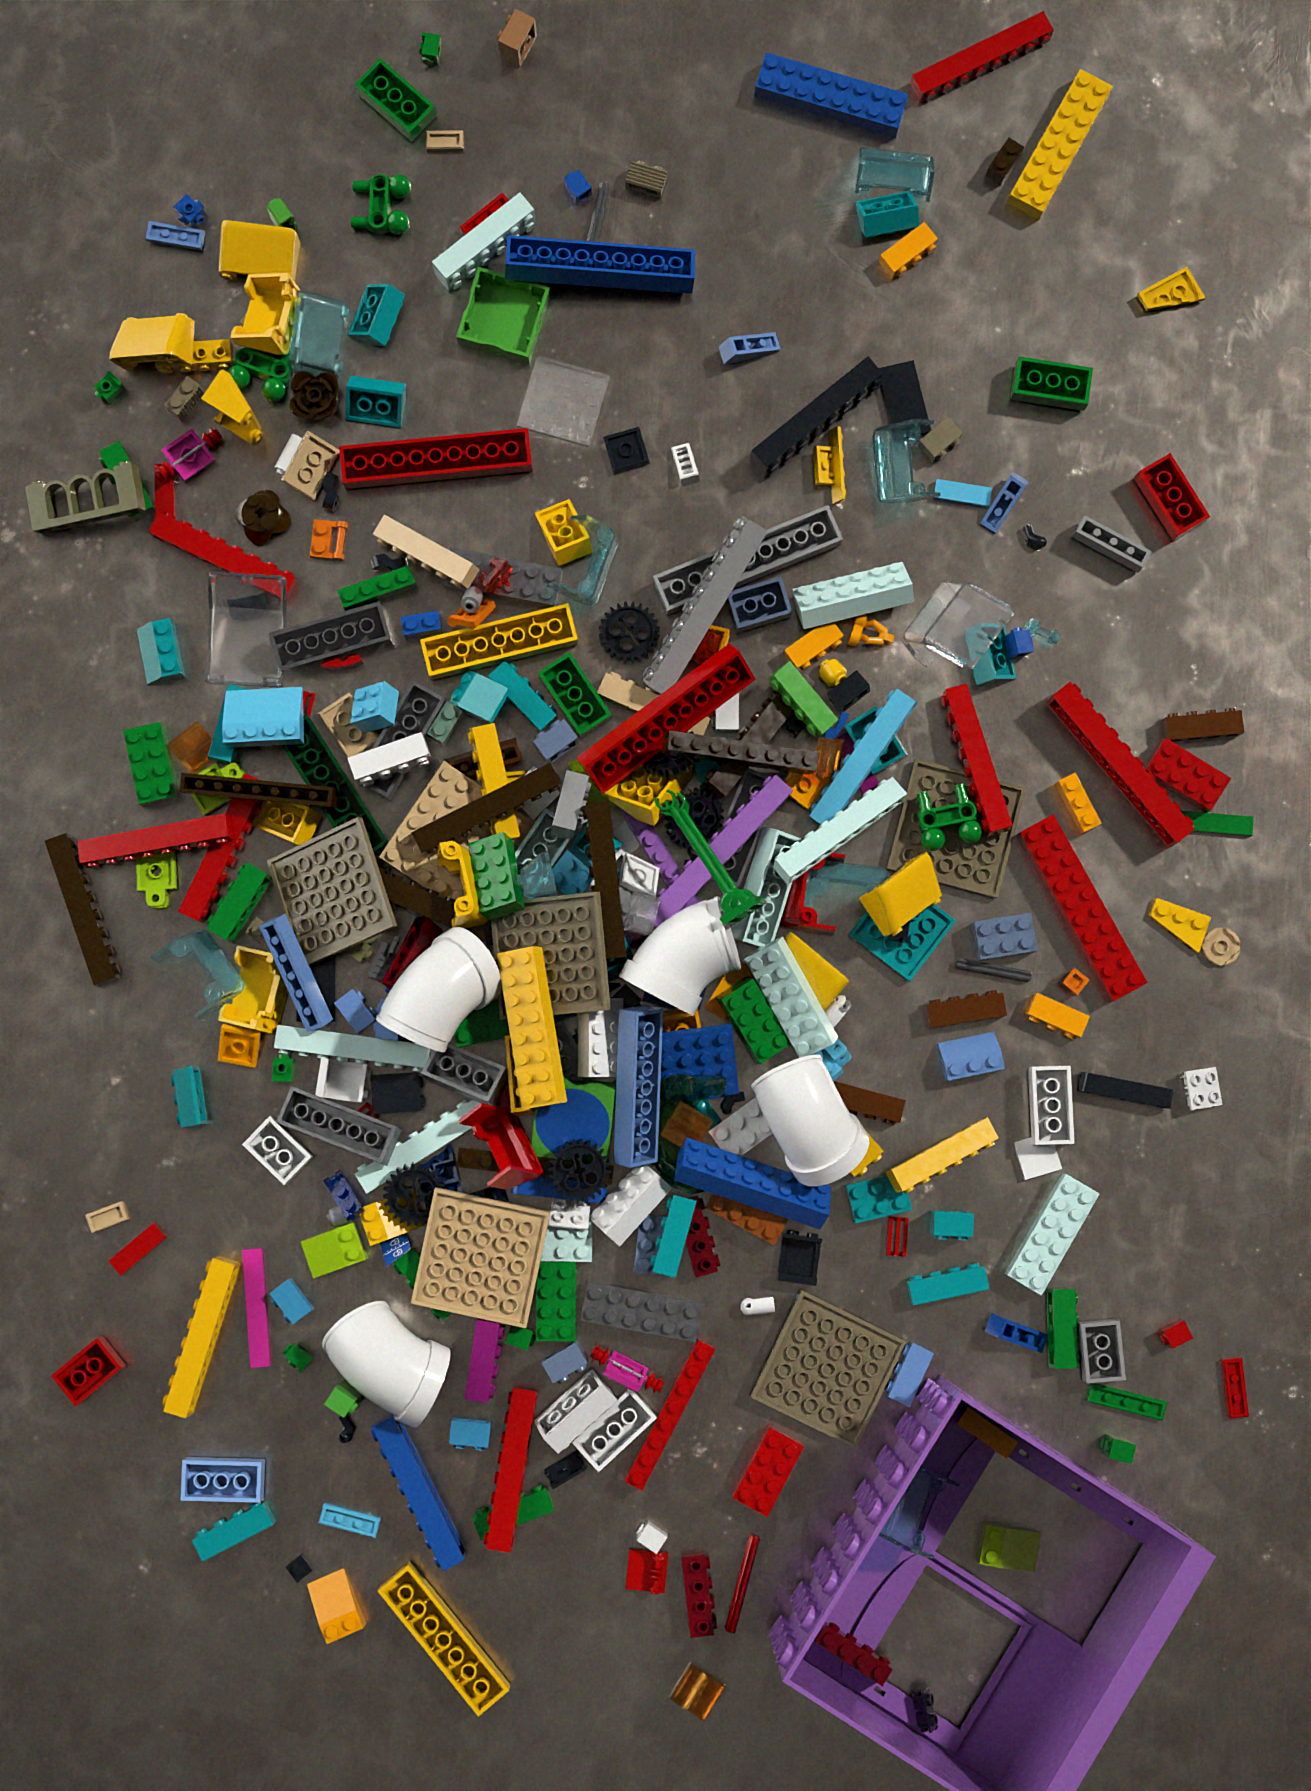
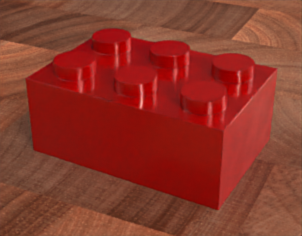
(88, 1370)

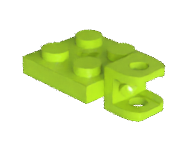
(210, 803)
(159, 885)

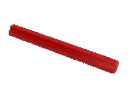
(742, 1584)

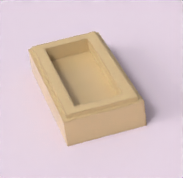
(445, 140)
(107, 1217)

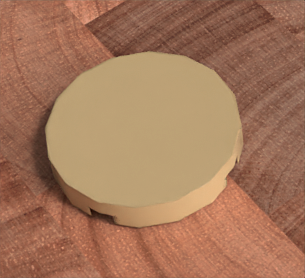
(1221, 946)

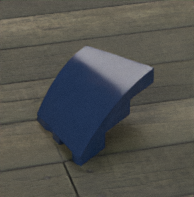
(446, 1166)

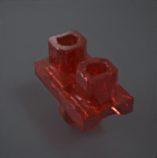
(498, 576)
(707, 647)

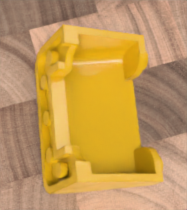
(257, 249)
(269, 314)
(153, 340)
(234, 409)
(458, 860)
(903, 895)
(821, 975)
(264, 994)

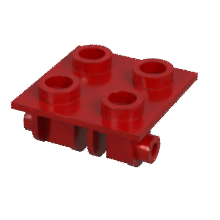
(647, 1571)

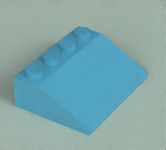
(263, 717)

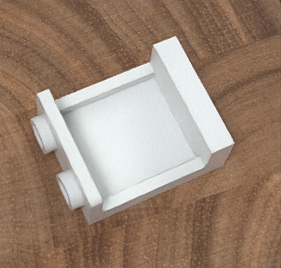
(343, 1080)

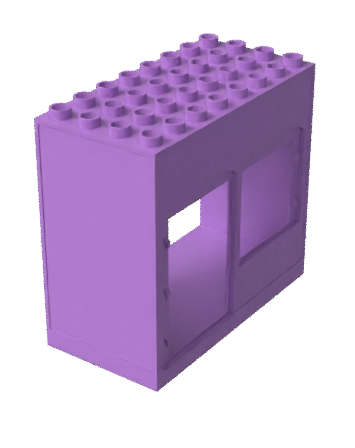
(1049, 1695)

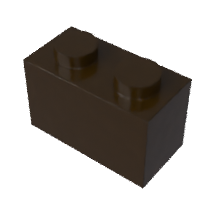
(1004, 161)

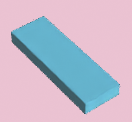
(963, 493)
(349, 1520)

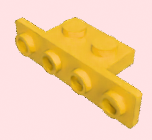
(829, 465)

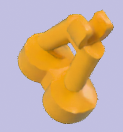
(856, 632)

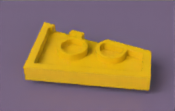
(1172, 291)

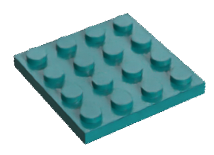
(906, 959)

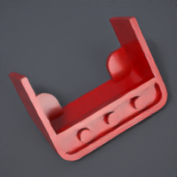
(798, 916)
(507, 1143)

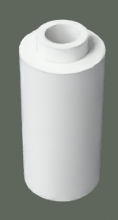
(287, 454)

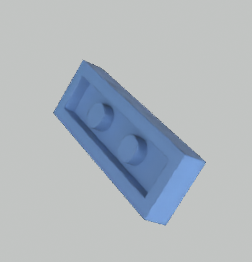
(175, 235)

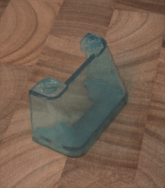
(317, 334)

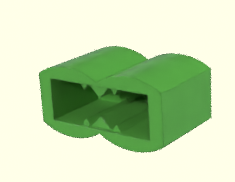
(281, 214)

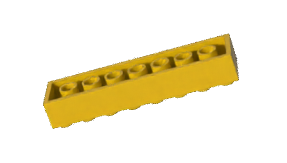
(1059, 144)
(499, 641)
(532, 1027)
(201, 1337)
(444, 1638)

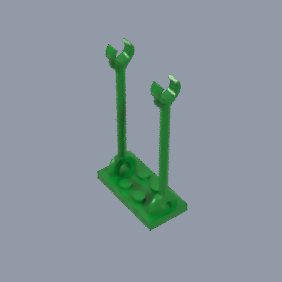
(731, 894)

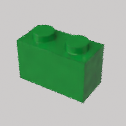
(1118, 1448)

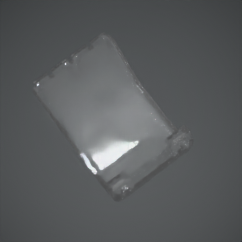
(240, 618)
(956, 624)

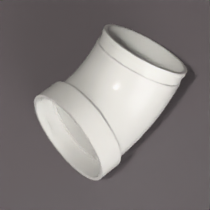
(684, 956)
(441, 989)
(811, 1121)
(388, 1361)

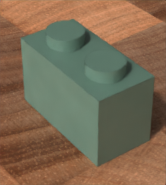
(445, 723)

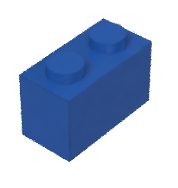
(421, 625)

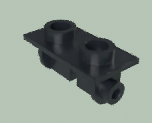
(927, 1718)

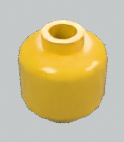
(832, 672)

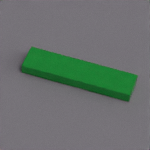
(1221, 823)
(1126, 1401)

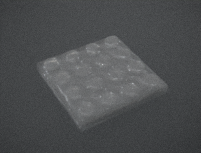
(563, 401)

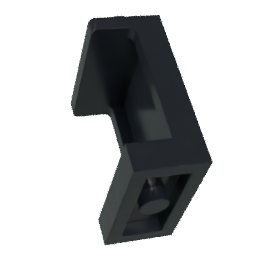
(396, 1092)
(799, 1258)

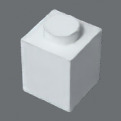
(651, 1536)

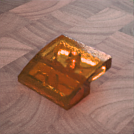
(192, 747)
(829, 756)
(686, 1123)
(697, 1692)

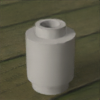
(471, 599)
(337, 1218)

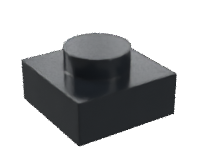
(299, 1568)

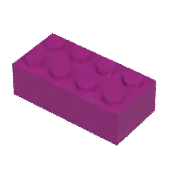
(483, 1360)

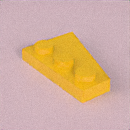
(1182, 922)

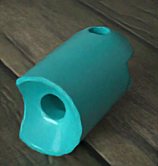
(705, 1108)

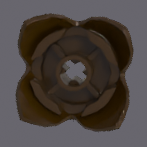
(305, 385)
(275, 520)

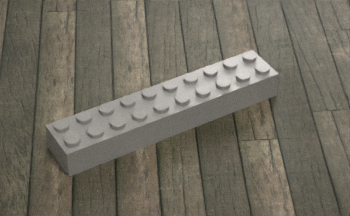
(779, 549)
(704, 605)

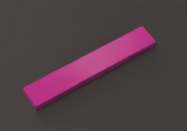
(256, 1308)

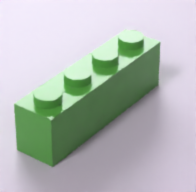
(802, 699)
(344, 1399)

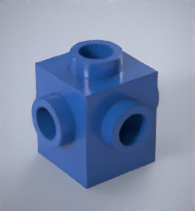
(190, 211)

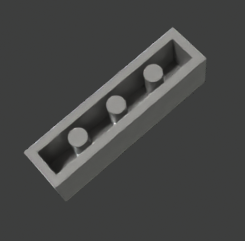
(1111, 544)

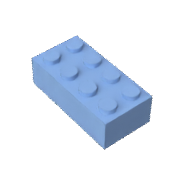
(222, 1479)

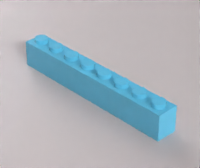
(864, 757)

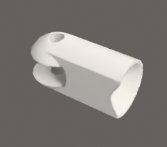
(837, 1009)
(758, 1306)

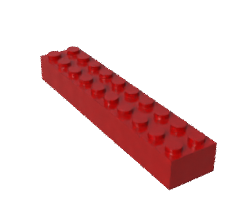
(435, 458)
(673, 710)
(1120, 764)
(1082, 908)

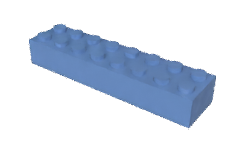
(638, 1085)

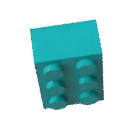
(875, 1199)

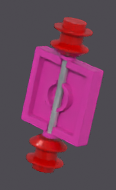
(188, 455)
(626, 1371)

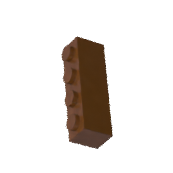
(1203, 726)
(465, 764)
(965, 1010)
(871, 1103)

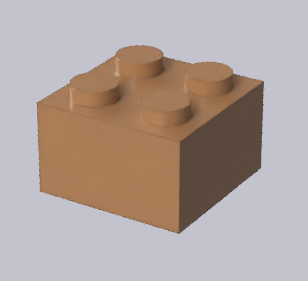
(517, 37)

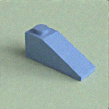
(747, 347)
(1004, 502)

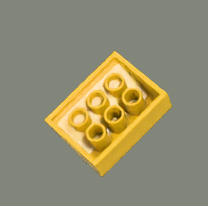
(638, 793)

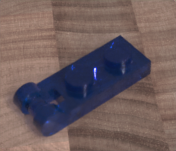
(344, 1196)

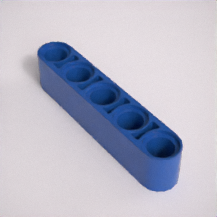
(542, 1187)

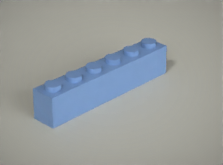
(296, 972)

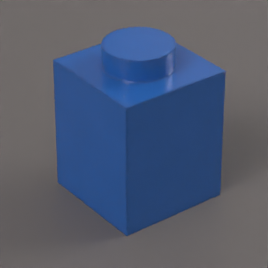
(577, 186)
(1018, 643)

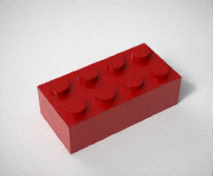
(1171, 497)
(1187, 775)
(767, 1470)

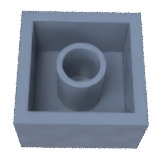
(555, 741)
(565, 1361)

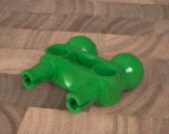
(381, 203)
(262, 367)
(948, 817)

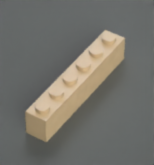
(426, 552)
(634, 698)

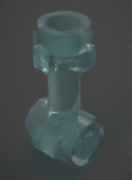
(1034, 626)

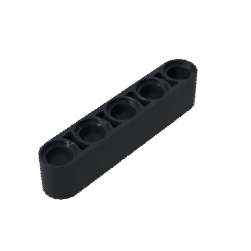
(1125, 1090)

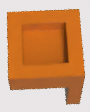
(1075, 981)

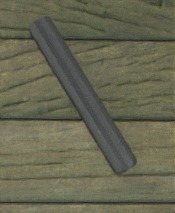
(598, 212)
(992, 969)

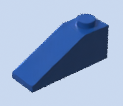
(1016, 1333)

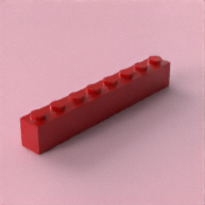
(982, 56)
(213, 551)
(977, 760)
(155, 840)
(218, 860)
(669, 1414)
(511, 1471)

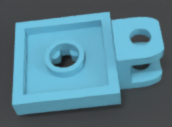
(833, 1060)

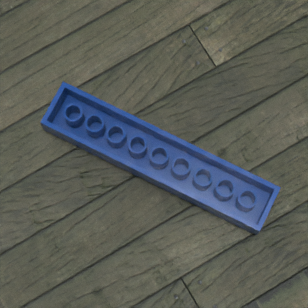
(600, 264)

